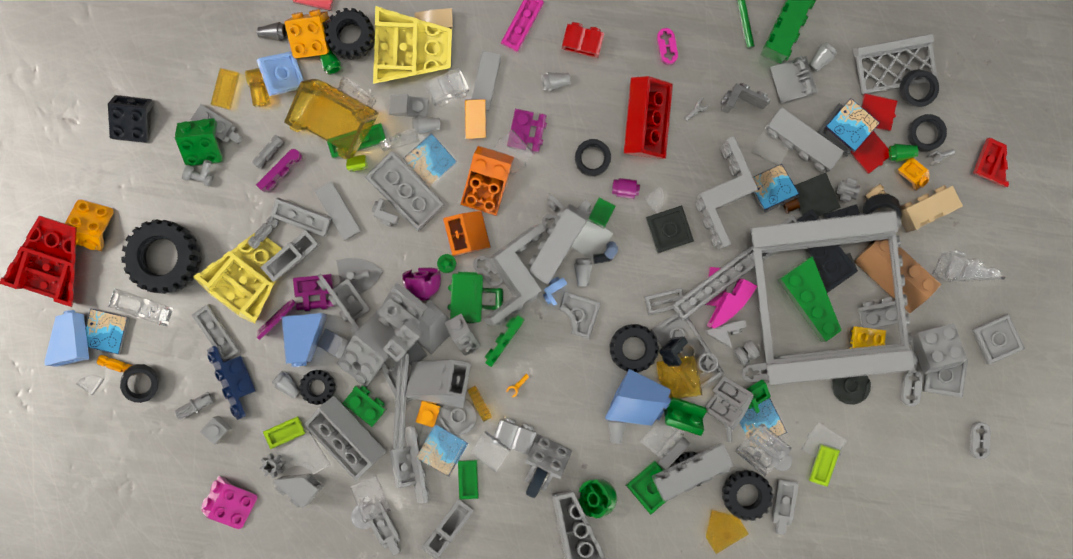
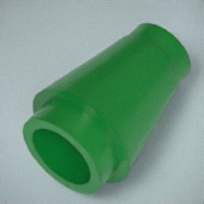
(330, 63)
(902, 152)

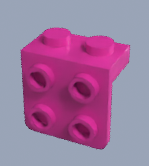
(228, 503)

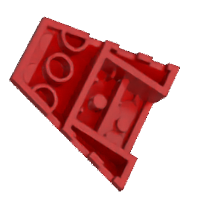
(45, 261)

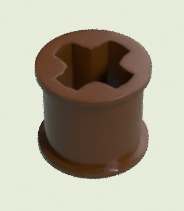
(791, 206)

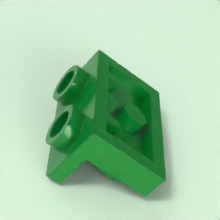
(365, 405)
(685, 416)

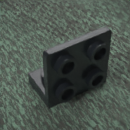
(129, 118)

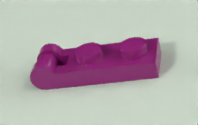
(280, 169)

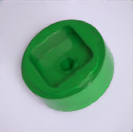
(446, 263)

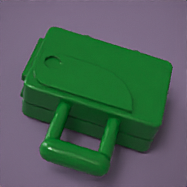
(467, 296)

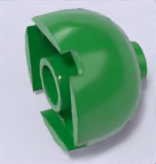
(597, 498)

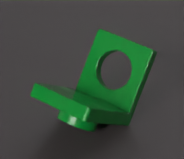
(601, 213)

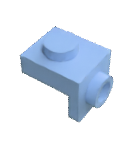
(555, 284)

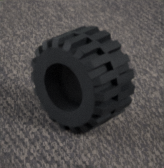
(346, 18)
(646, 336)
(761, 504)

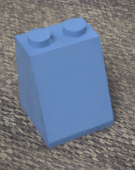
(302, 337)
(638, 400)

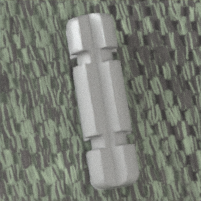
(268, 151)
(263, 232)

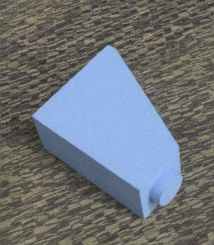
(67, 340)

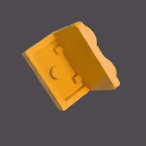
(307, 33)
(91, 223)

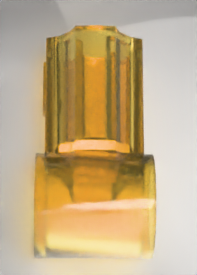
(257, 88)

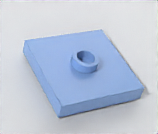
(280, 73)

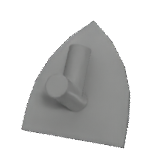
(359, 272)

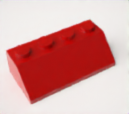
(648, 117)

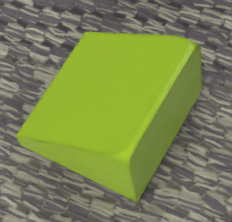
(357, 163)

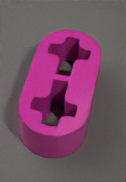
(663, 47)

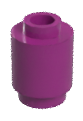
(625, 188)

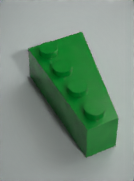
(786, 29)
(810, 297)

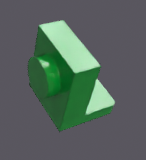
(760, 394)

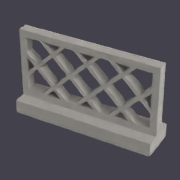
(894, 47)

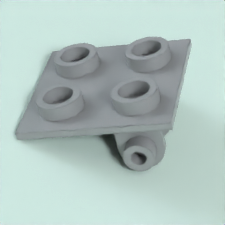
(793, 79)

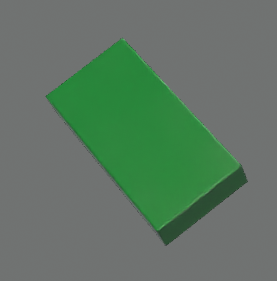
(468, 479)

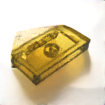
(724, 531)

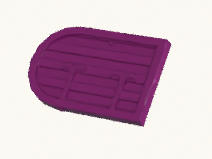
(275, 319)

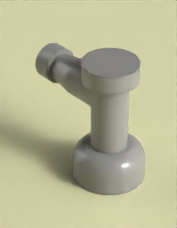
(189, 173)

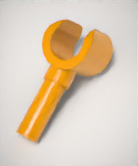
(518, 384)

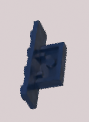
(233, 378)

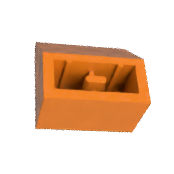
(466, 233)

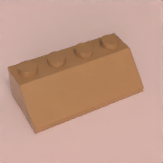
(877, 265)

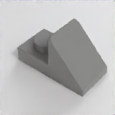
(408, 106)
(721, 332)

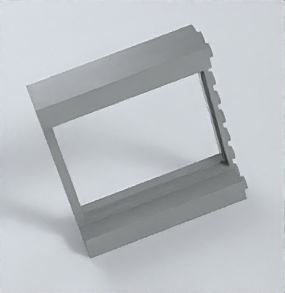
(844, 361)

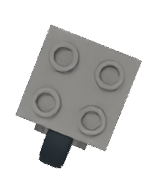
(547, 457)

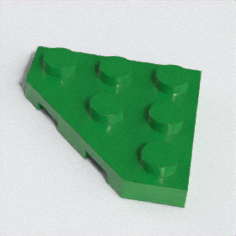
(503, 340)

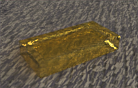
(225, 89)

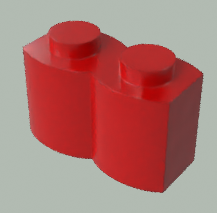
(583, 40)

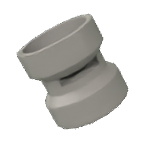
(747, 353)
(709, 364)

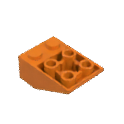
(487, 180)

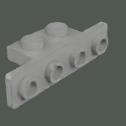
(347, 299)
(408, 468)

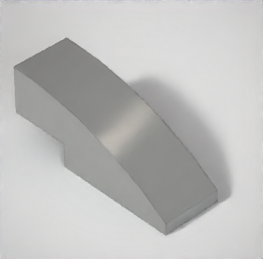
(290, 255)
(447, 529)

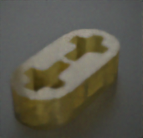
(479, 403)

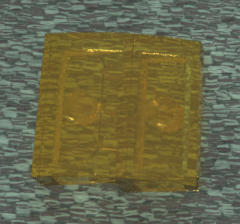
(681, 379)

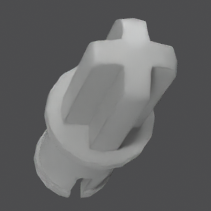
(194, 406)

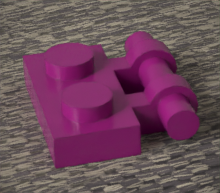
(522, 124)
(308, 287)

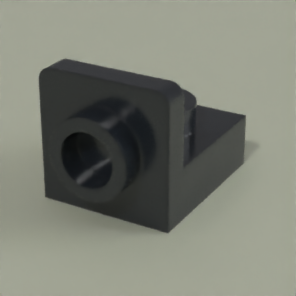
(671, 350)

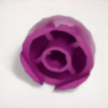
(422, 283)

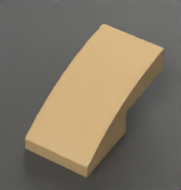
(439, 17)

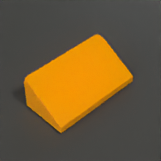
(475, 118)

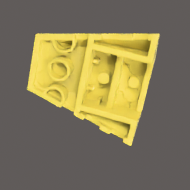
(408, 46)
(239, 279)

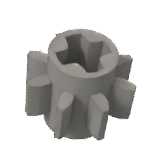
(848, 189)
(277, 468)

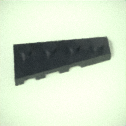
(830, 260)

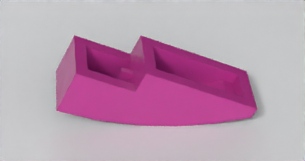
(731, 303)

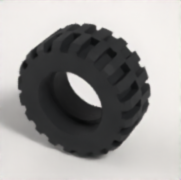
(136, 256)

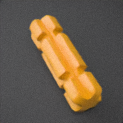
(112, 363)

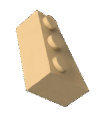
(929, 208)

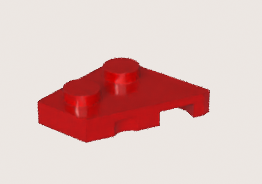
(993, 162)

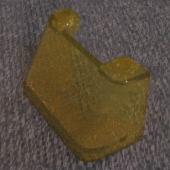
(331, 116)

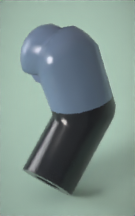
(608, 255)

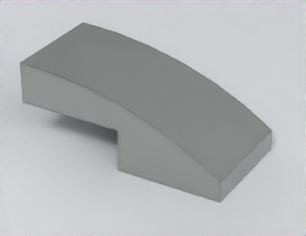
(402, 340)

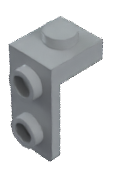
(462, 335)

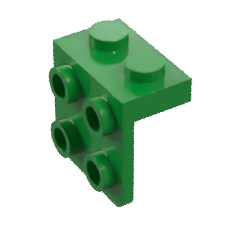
(198, 141)

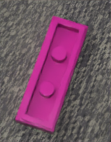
(521, 24)

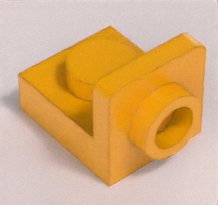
(915, 173)
(428, 413)

